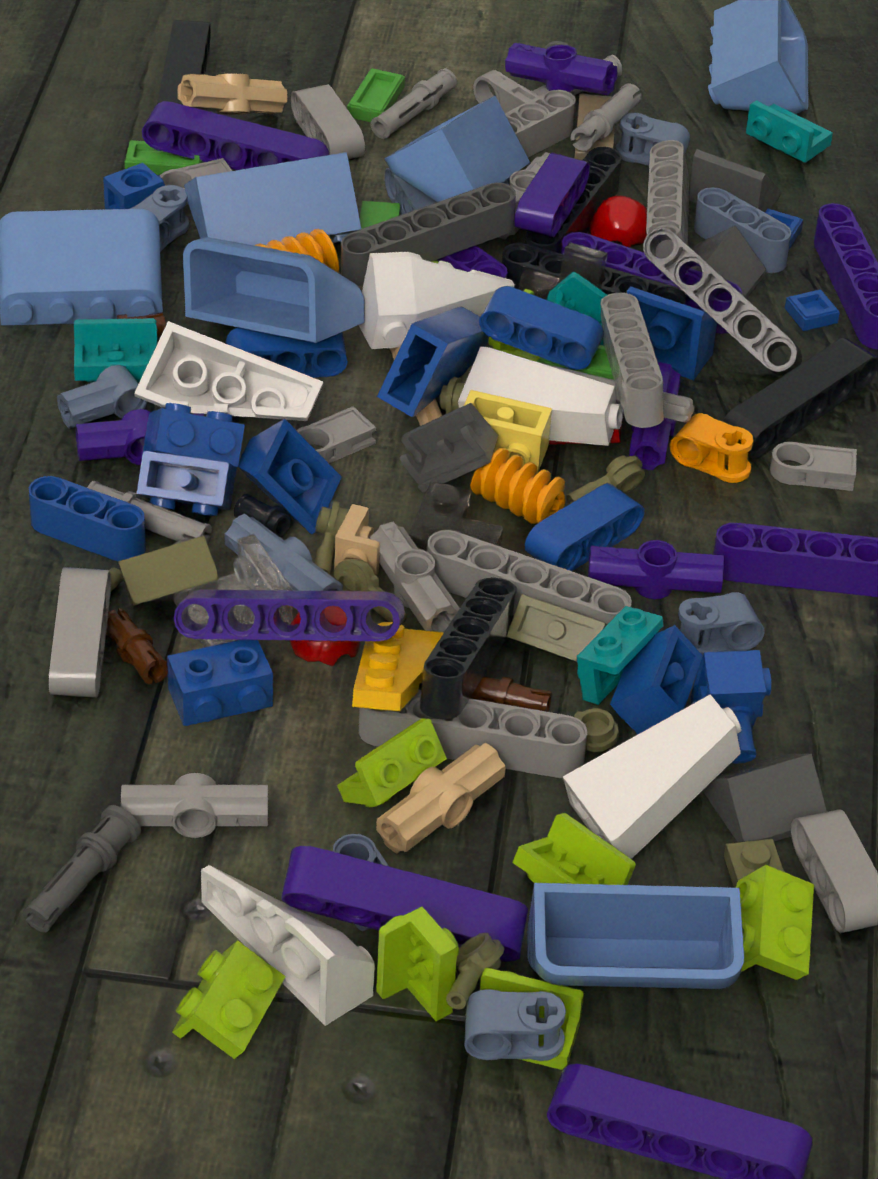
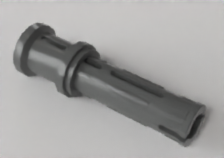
(94, 854)

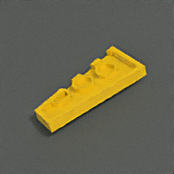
(393, 669)

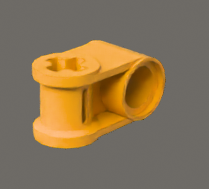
(711, 445)

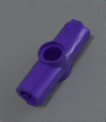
(561, 68)
(114, 438)
(652, 442)
(656, 569)

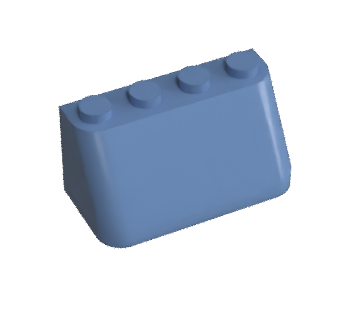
(758, 56)
(461, 153)
(276, 201)
(79, 265)
(268, 290)
(635, 935)

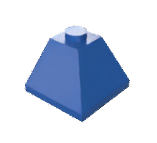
(677, 332)
(290, 472)

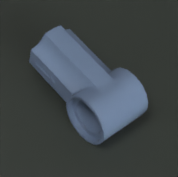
(107, 396)

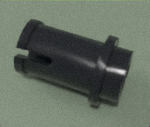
(273, 518)

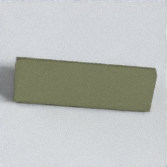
(168, 570)

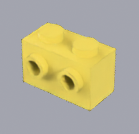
(520, 425)

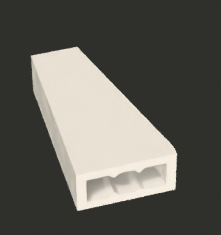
(580, 406)
(654, 775)

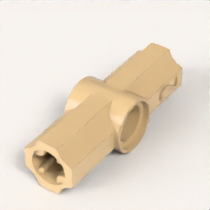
(232, 94)
(440, 798)

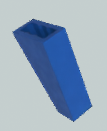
(430, 357)

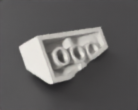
(406, 289)
(223, 379)
(318, 960)

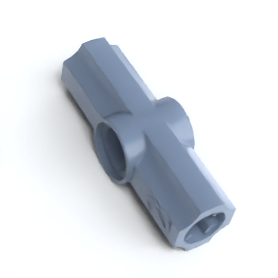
(288, 555)

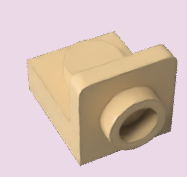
(353, 539)

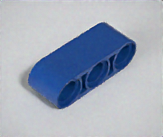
(541, 327)
(310, 358)
(86, 518)
(593, 520)

